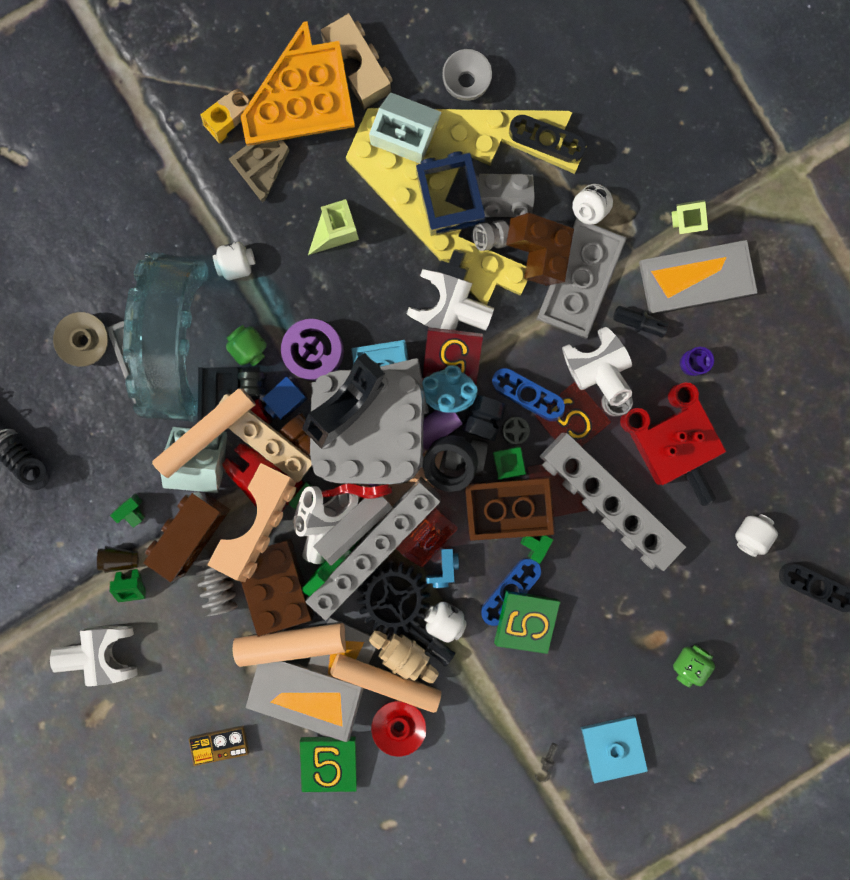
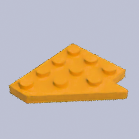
(301, 94)

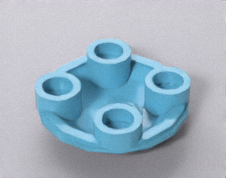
(449, 390)

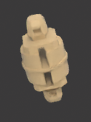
(403, 656)

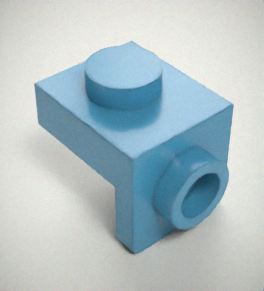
(449, 563)

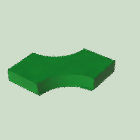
(323, 572)

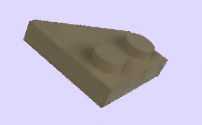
(260, 165)

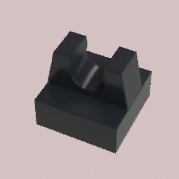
(454, 266)

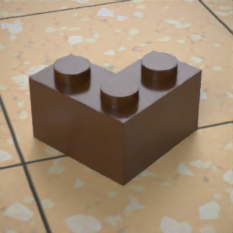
(547, 246)

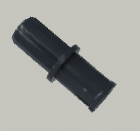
(640, 321)
(431, 644)

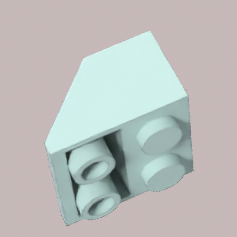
(404, 127)
(203, 470)

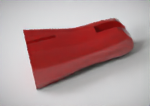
(244, 477)

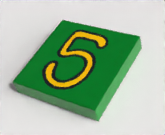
(526, 622)
(328, 764)

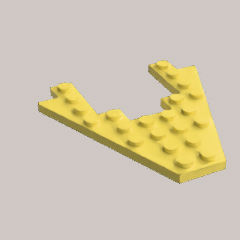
(464, 131)

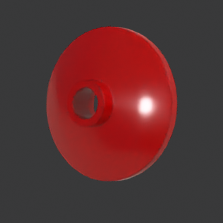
(398, 742)

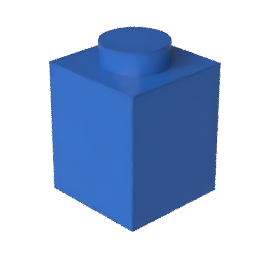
(283, 399)

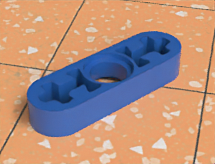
(549, 397)
(530, 581)

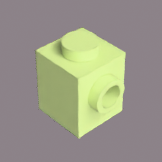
(690, 217)

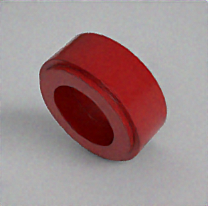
(259, 410)

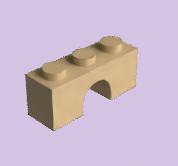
(370, 81)

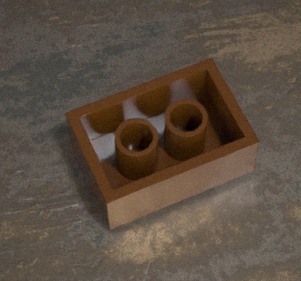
(510, 508)
(185, 535)
(276, 590)

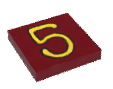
(452, 348)

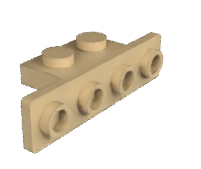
(271, 444)

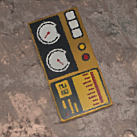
(218, 745)

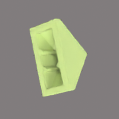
(334, 227)

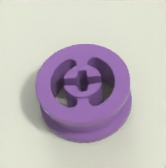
(295, 336)

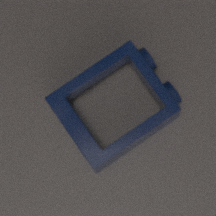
(456, 220)

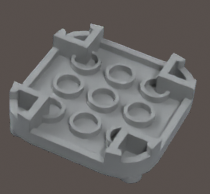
(382, 442)

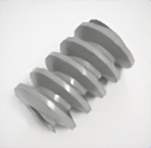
(216, 589)

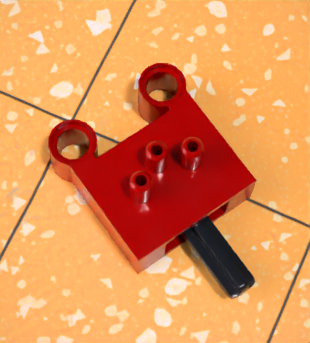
(678, 442)

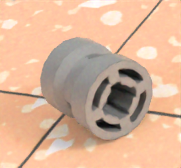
(487, 236)
(616, 410)

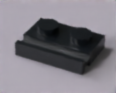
(213, 385)

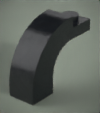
(347, 403)

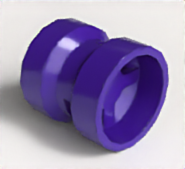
(702, 361)

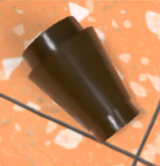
(116, 559)

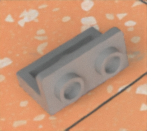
(506, 194)

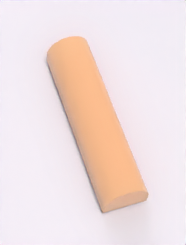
(203, 433)
(289, 645)
(386, 683)

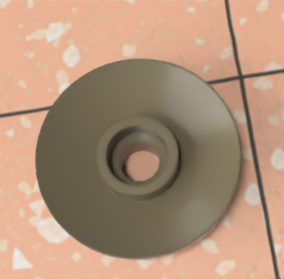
(68, 337)

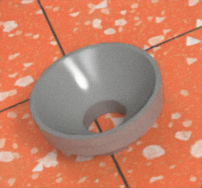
(467, 62)

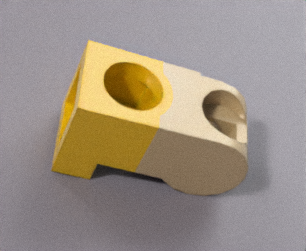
(225, 114)

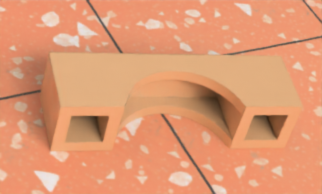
(238, 556)

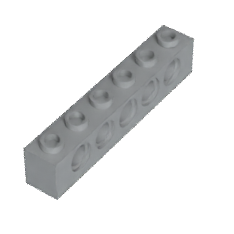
(665, 546)
(375, 547)

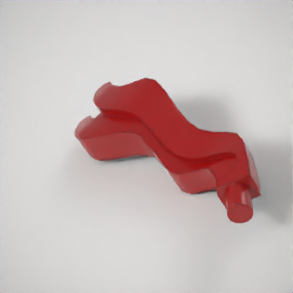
(364, 492)

